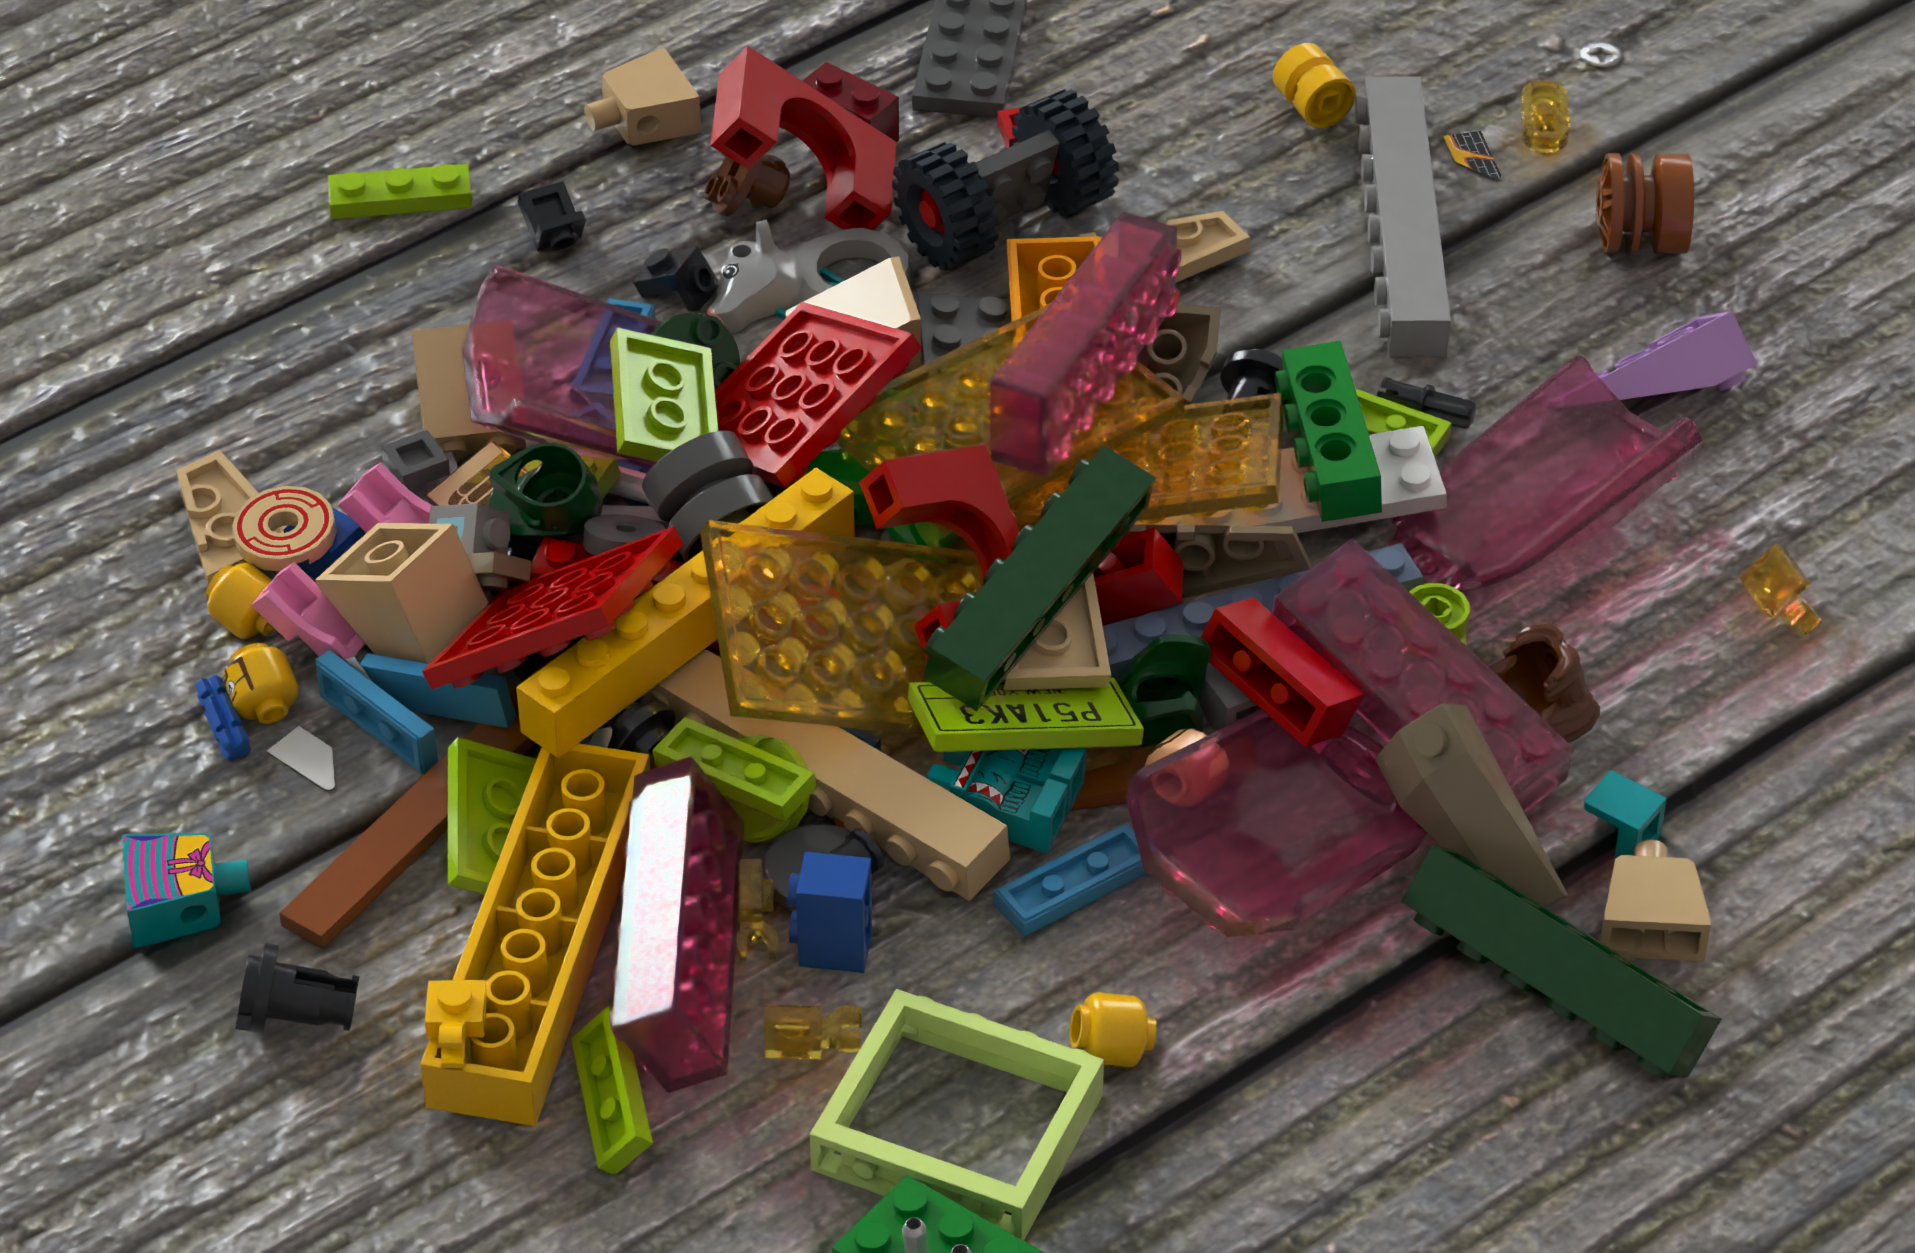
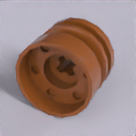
(1646, 203)

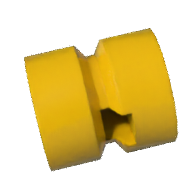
(1314, 85)

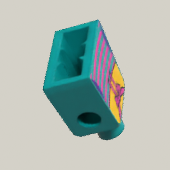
(176, 885)

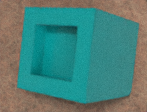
(1629, 807)

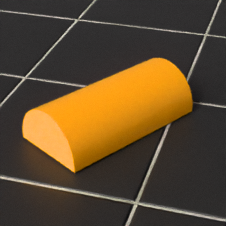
(1042, 268)

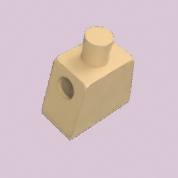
(647, 101)
(1656, 907)

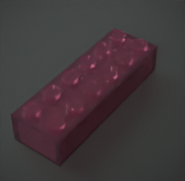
(1083, 344)
(1414, 663)
(678, 926)

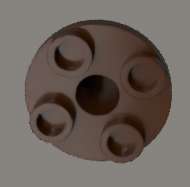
(761, 184)

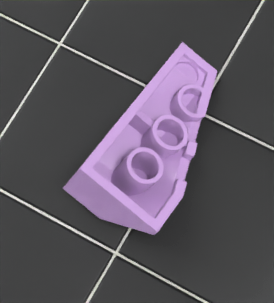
(1690, 357)

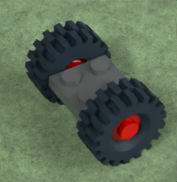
(958, 204)

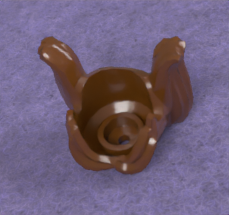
(1550, 680)

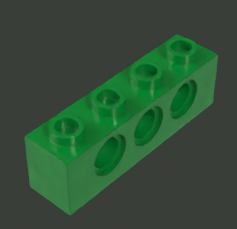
(1330, 432)

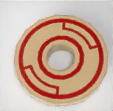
(280, 507)

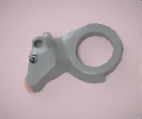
(767, 278)

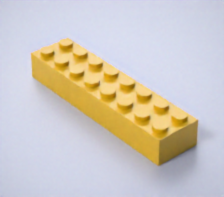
(540, 932)

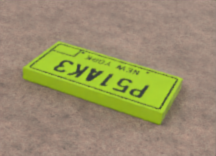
(1027, 719)

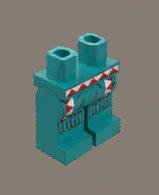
(1018, 787)

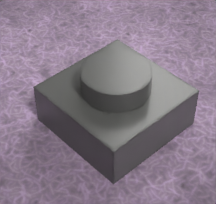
(416, 459)

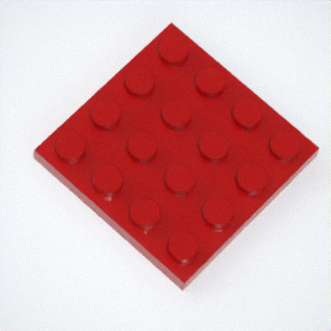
(808, 387)
(553, 610)

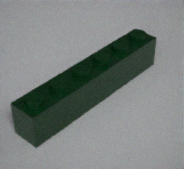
(1037, 577)
(1561, 962)

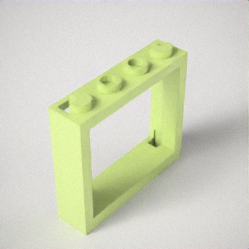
(882, 1164)

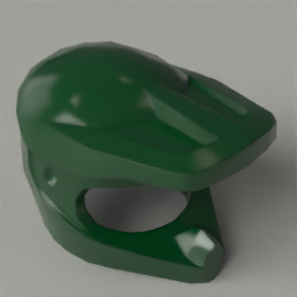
(548, 499)
(1165, 685)

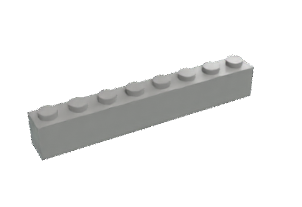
(1403, 218)

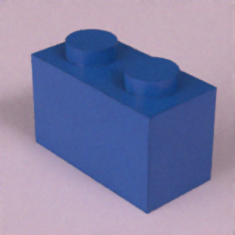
(831, 911)

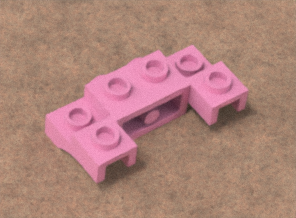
(294, 600)

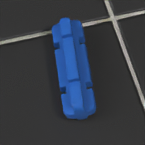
(223, 718)

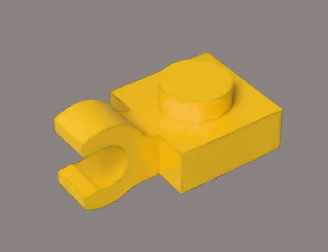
(453, 1014)

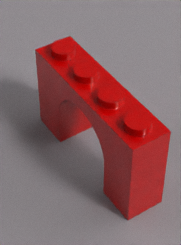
(856, 157)
(949, 489)

